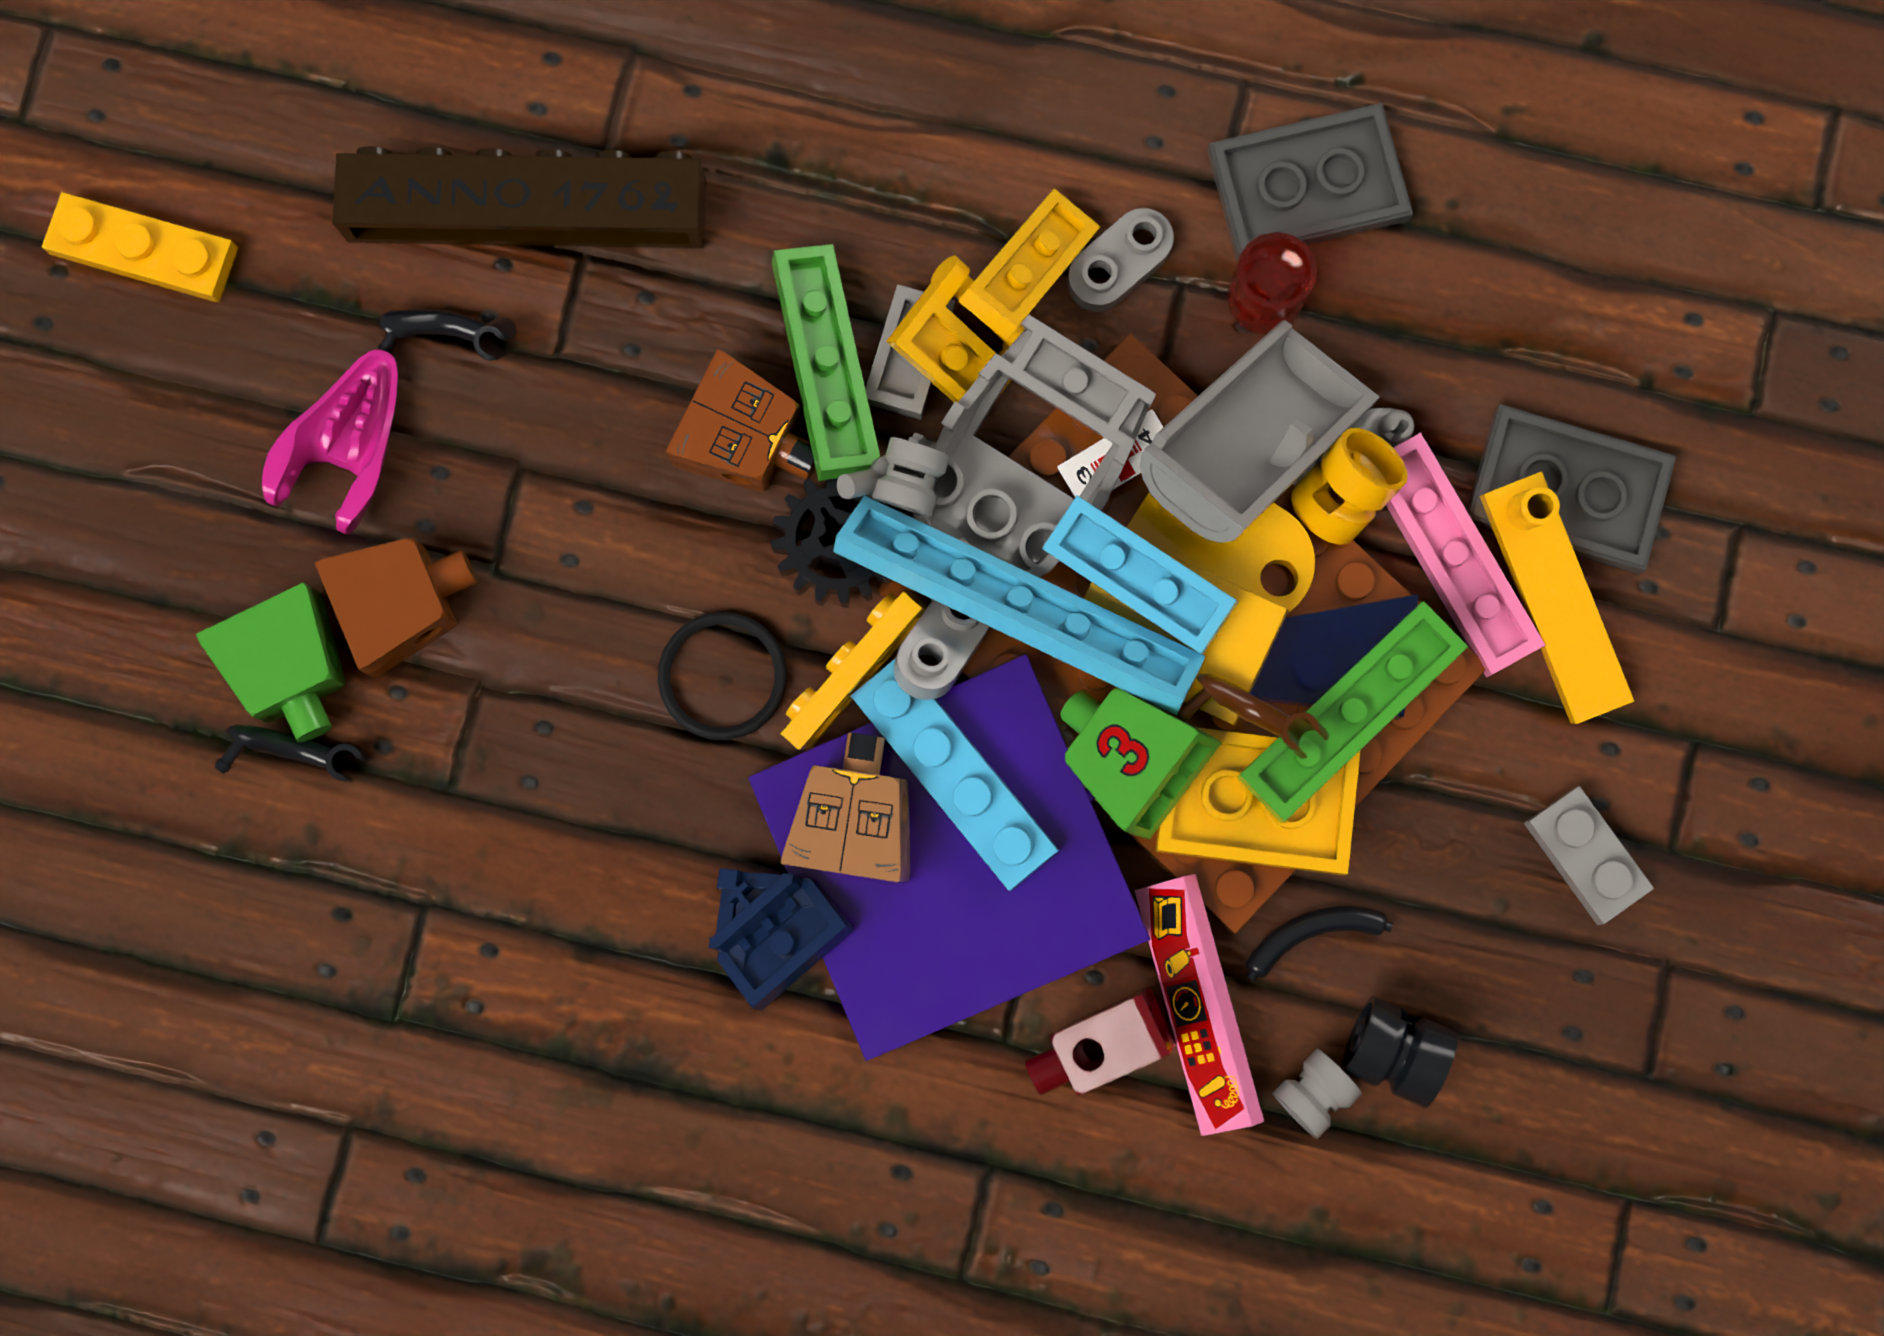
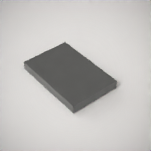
(1311, 179)
(1604, 485)

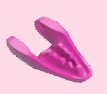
(345, 428)

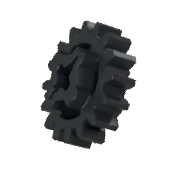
(813, 551)

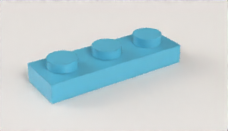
(1140, 575)

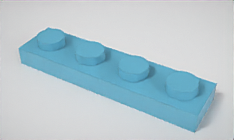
(957, 778)

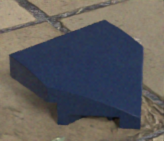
(773, 931)

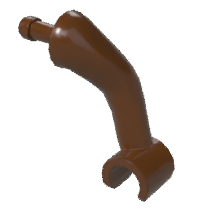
(1254, 711)

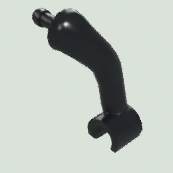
(445, 322)
(286, 746)

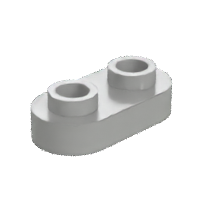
(1122, 258)
(944, 638)

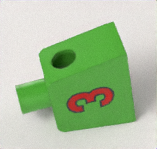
(1134, 756)

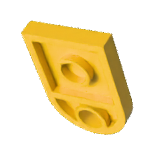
(1269, 540)

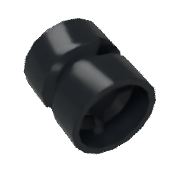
(1403, 1053)

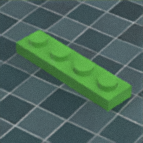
(825, 360)
(1355, 711)

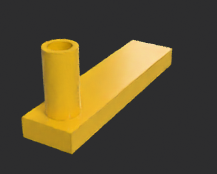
(1556, 597)

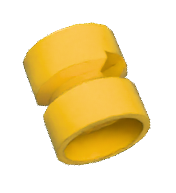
(1348, 486)

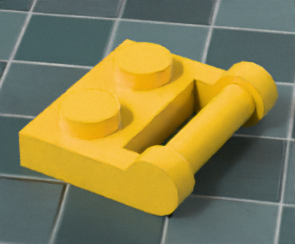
(938, 340)

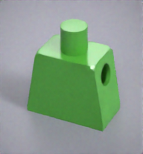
(280, 659)

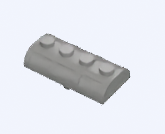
(1252, 434)

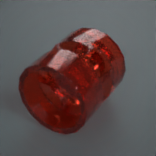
(1274, 269)

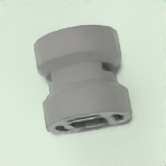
(907, 490)
(1320, 1089)

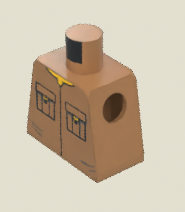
(853, 817)

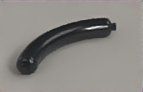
(1311, 925)

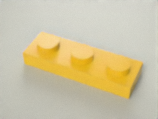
(140, 247)
(1029, 264)
(851, 668)

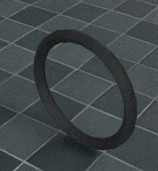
(761, 717)

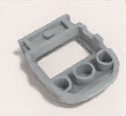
(994, 499)

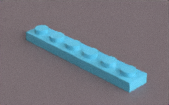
(1019, 604)

